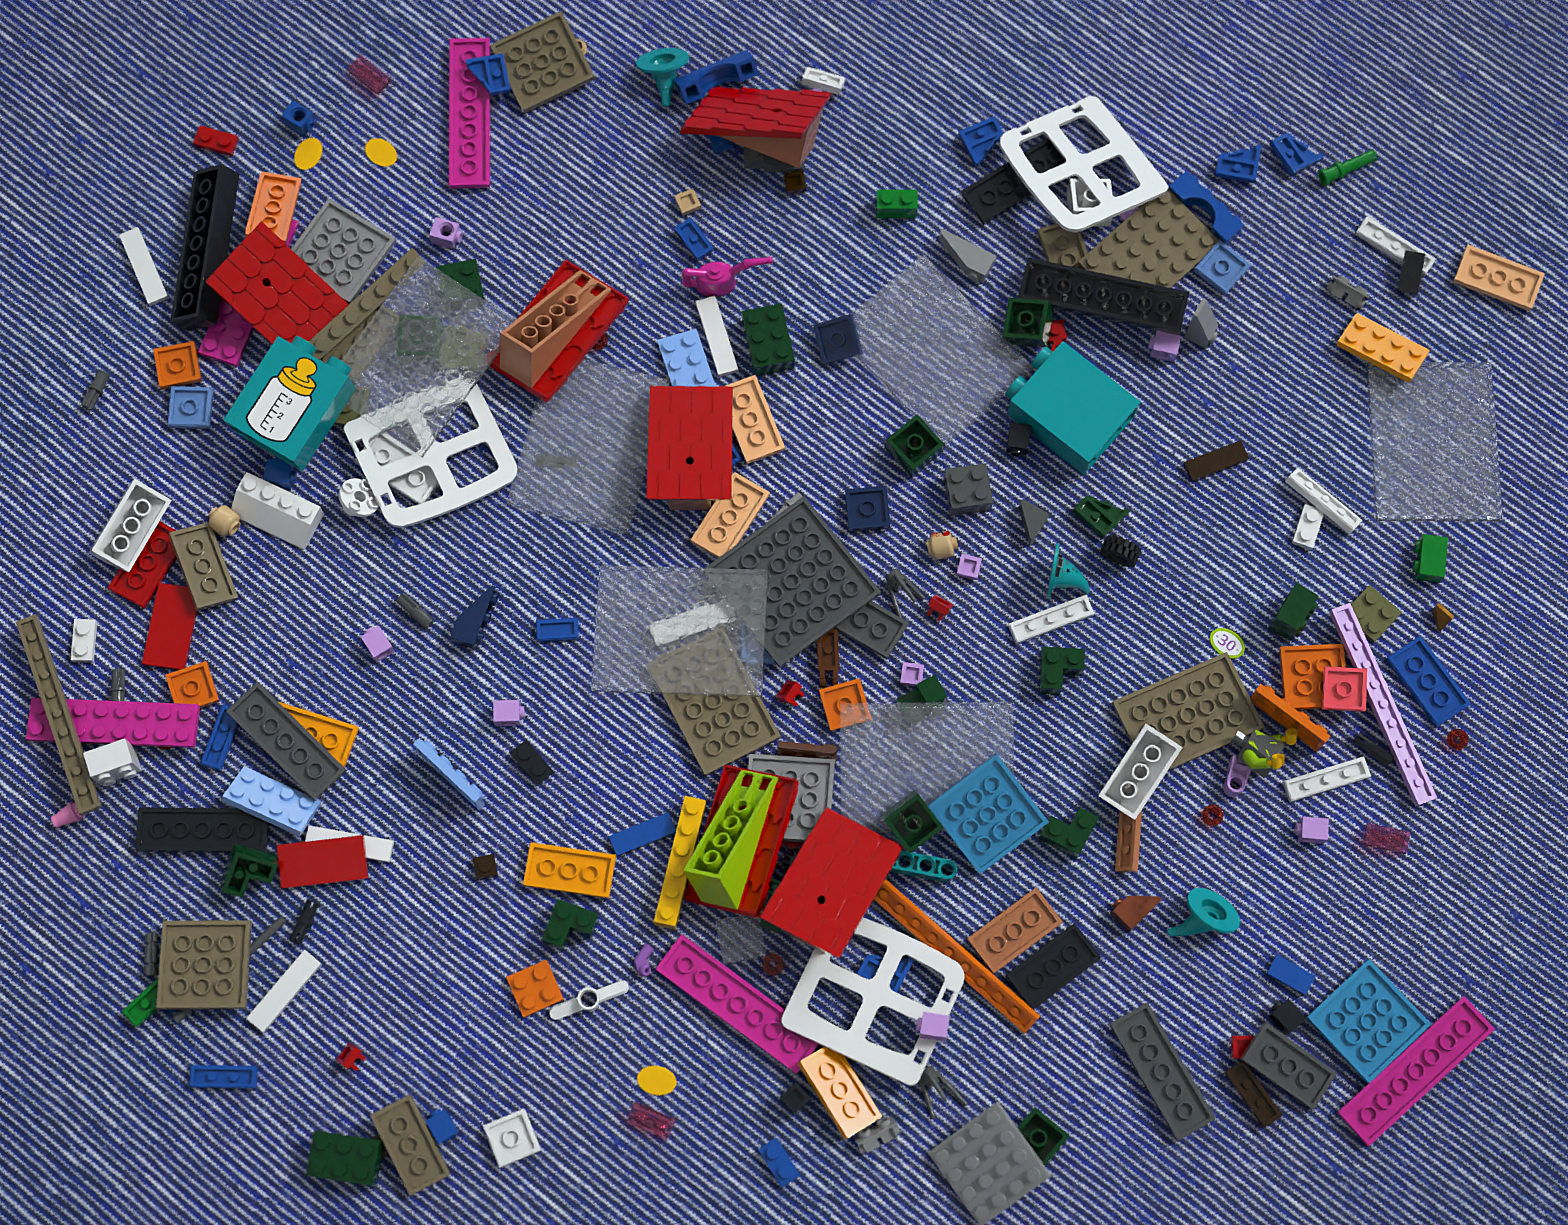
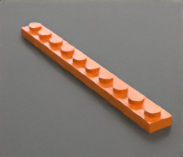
(975, 973)

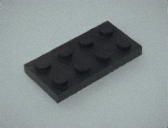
(1053, 966)

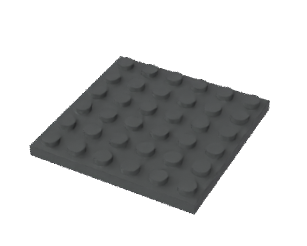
(810, 579)

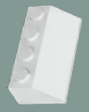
(276, 511)
(130, 526)
(1140, 771)

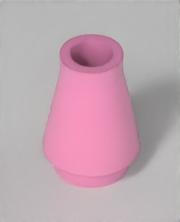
(66, 815)

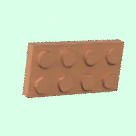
(1014, 930)

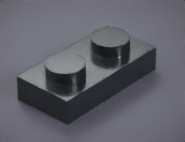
(1411, 272)
(531, 762)

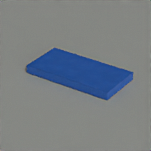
(1428, 681)

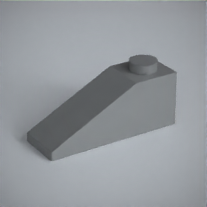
(972, 259)
(1202, 326)

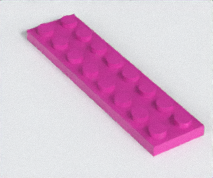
(468, 117)
(232, 333)
(114, 720)
(734, 1002)
(1415, 1071)

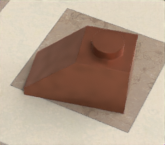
(1133, 909)

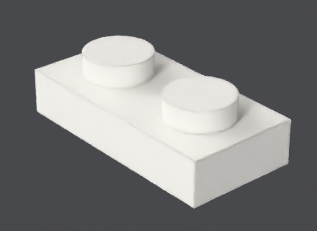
(822, 80)
(1307, 527)
(84, 640)

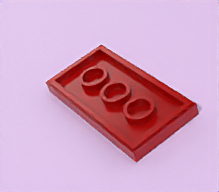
(148, 570)
(170, 628)
(322, 861)

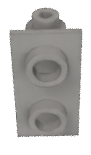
(1341, 286)
(867, 1137)

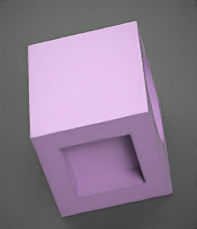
(441, 226)
(1164, 346)
(377, 643)
(508, 713)
(1312, 830)
(933, 1026)

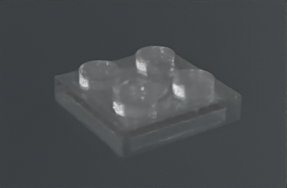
(740, 939)

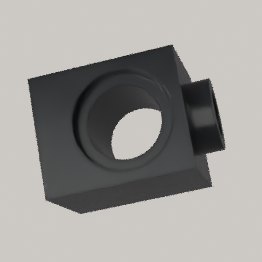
(1018, 439)
(1286, 1016)
(795, 1099)

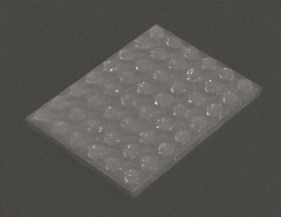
(935, 350)
(422, 355)
(1435, 444)
(588, 448)
(680, 631)
(916, 747)

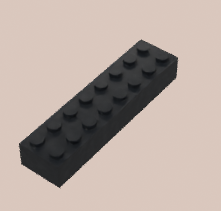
(204, 246)
(1105, 296)

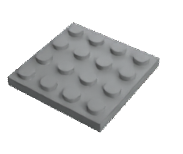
(343, 248)
(814, 788)
(989, 1164)

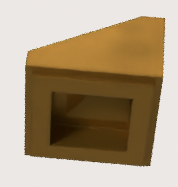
(1441, 616)

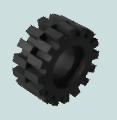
(1120, 551)

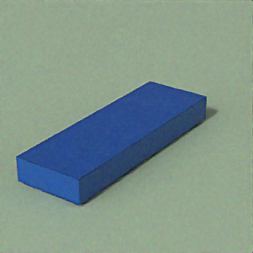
(220, 740)
(642, 834)
(223, 1076)

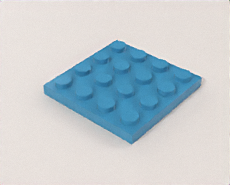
(988, 813)
(1368, 1021)

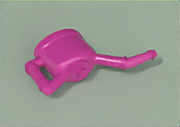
(718, 277)

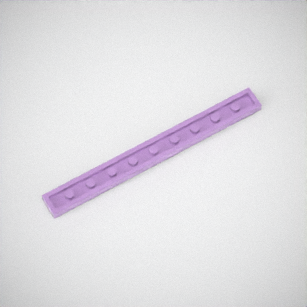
(1383, 706)

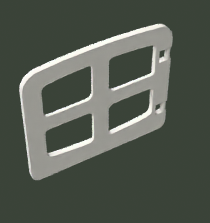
(1120, 145)
(435, 458)
(875, 994)

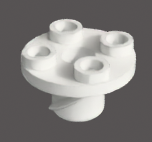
(357, 498)

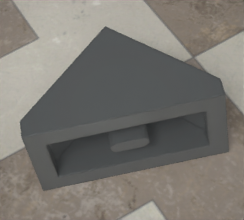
(1032, 519)

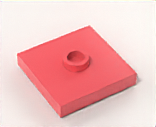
(1344, 689)

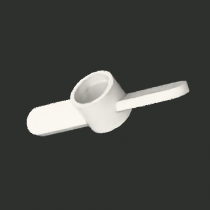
(575, 1005)

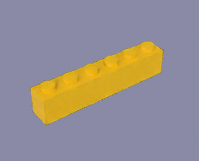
(682, 850)

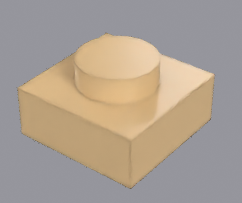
(687, 202)

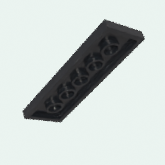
(1004, 188)
(199, 830)

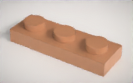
(1128, 843)

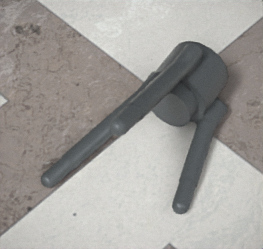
(898, 581)
(930, 1078)

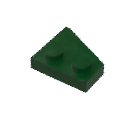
(1099, 515)

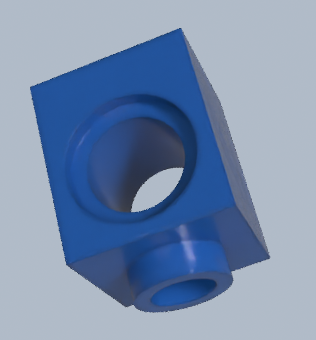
(294, 112)
(442, 1126)

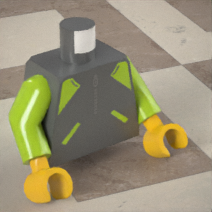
(1263, 751)

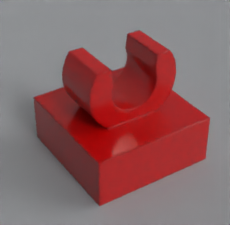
(941, 605)
(789, 691)
(349, 1055)

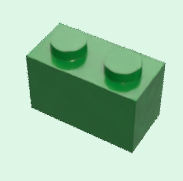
(896, 203)
(1430, 558)

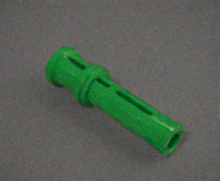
(1339, 170)

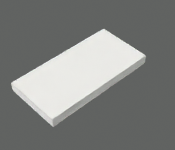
(415, 485)

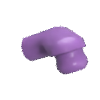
(641, 961)

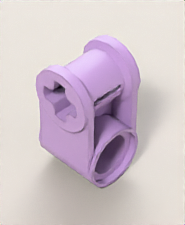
(1238, 773)

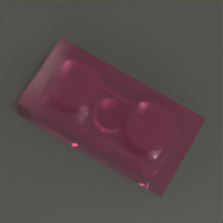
(369, 74)
(1386, 838)
(650, 1120)

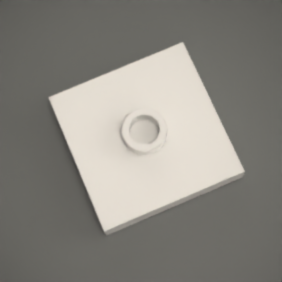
(512, 1138)

